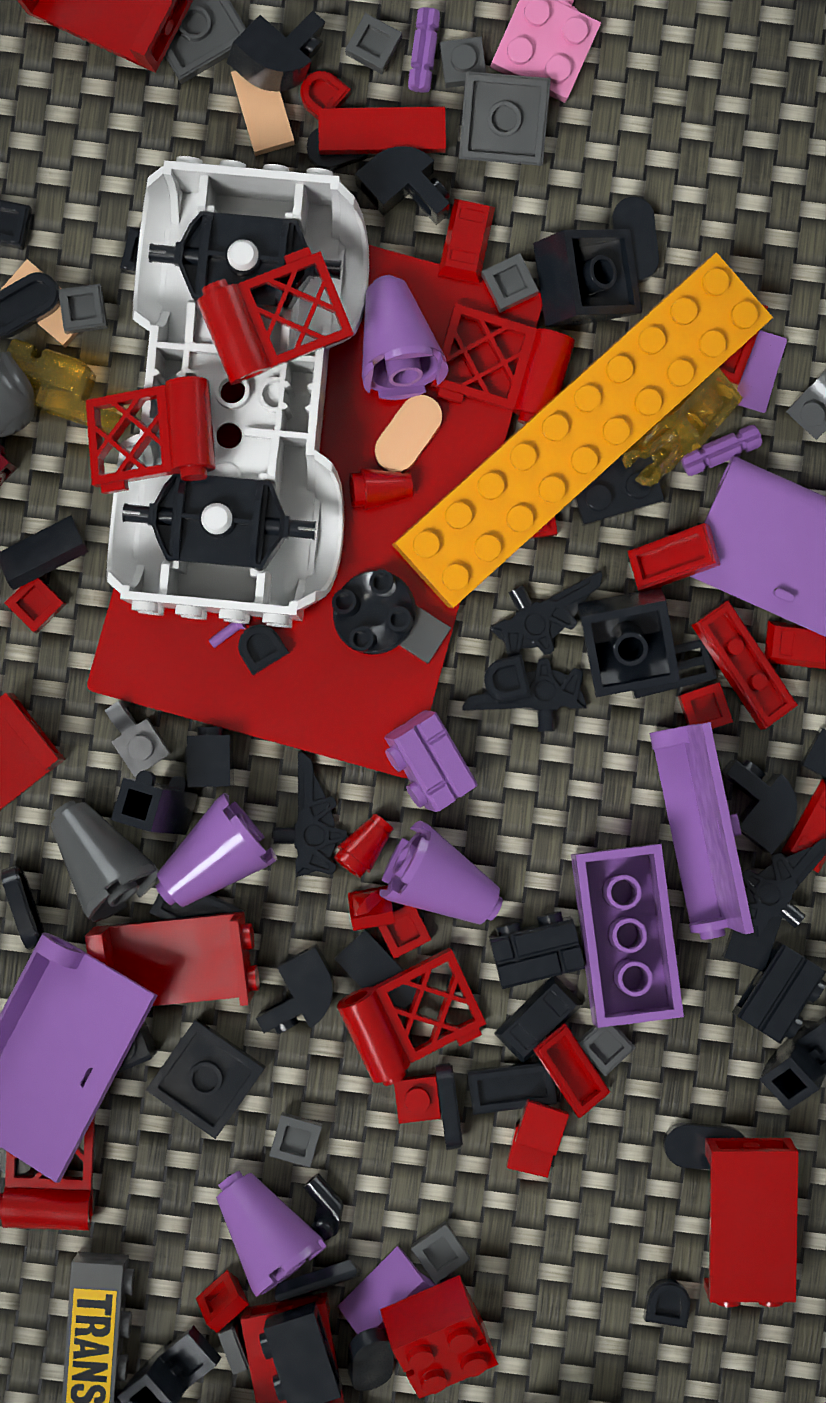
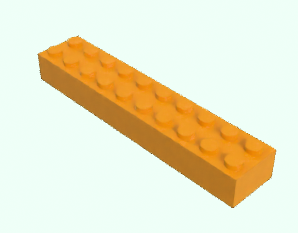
(582, 431)

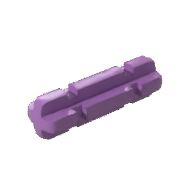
(424, 49)
(722, 450)

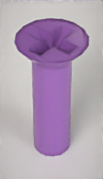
(225, 633)

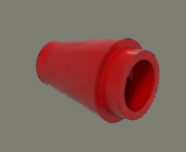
(379, 487)
(362, 848)

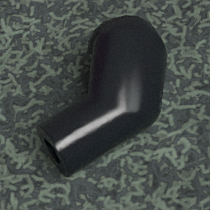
(328, 1209)

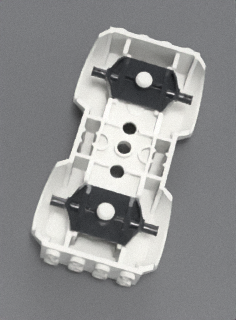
(271, 514)

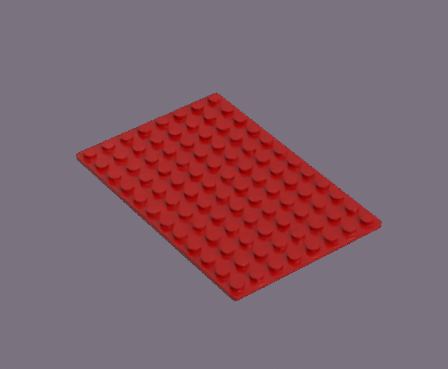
(324, 691)

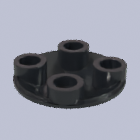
(374, 612)

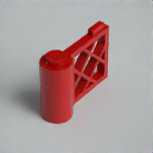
(238, 325)
(538, 368)
(183, 426)
(380, 1033)
(42, 1203)

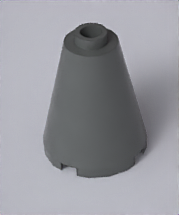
(100, 861)

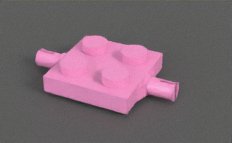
(546, 42)

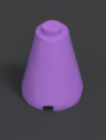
(398, 343)
(214, 855)
(439, 879)
(265, 1232)

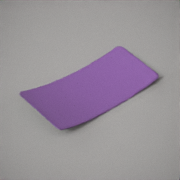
(761, 371)

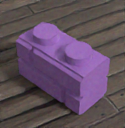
(429, 761)

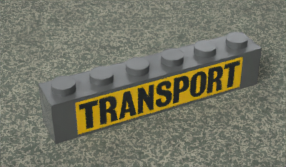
(97, 1328)

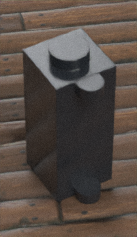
(155, 805)

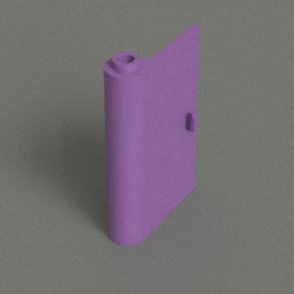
(770, 539)
(702, 830)
(55, 1029)

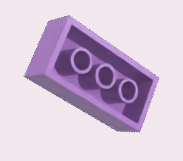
(627, 935)

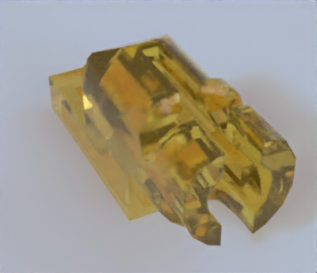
(62, 383)
(684, 427)

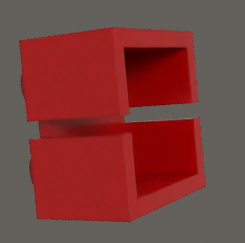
(438, 1337)

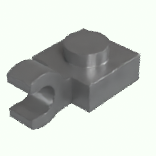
(139, 744)

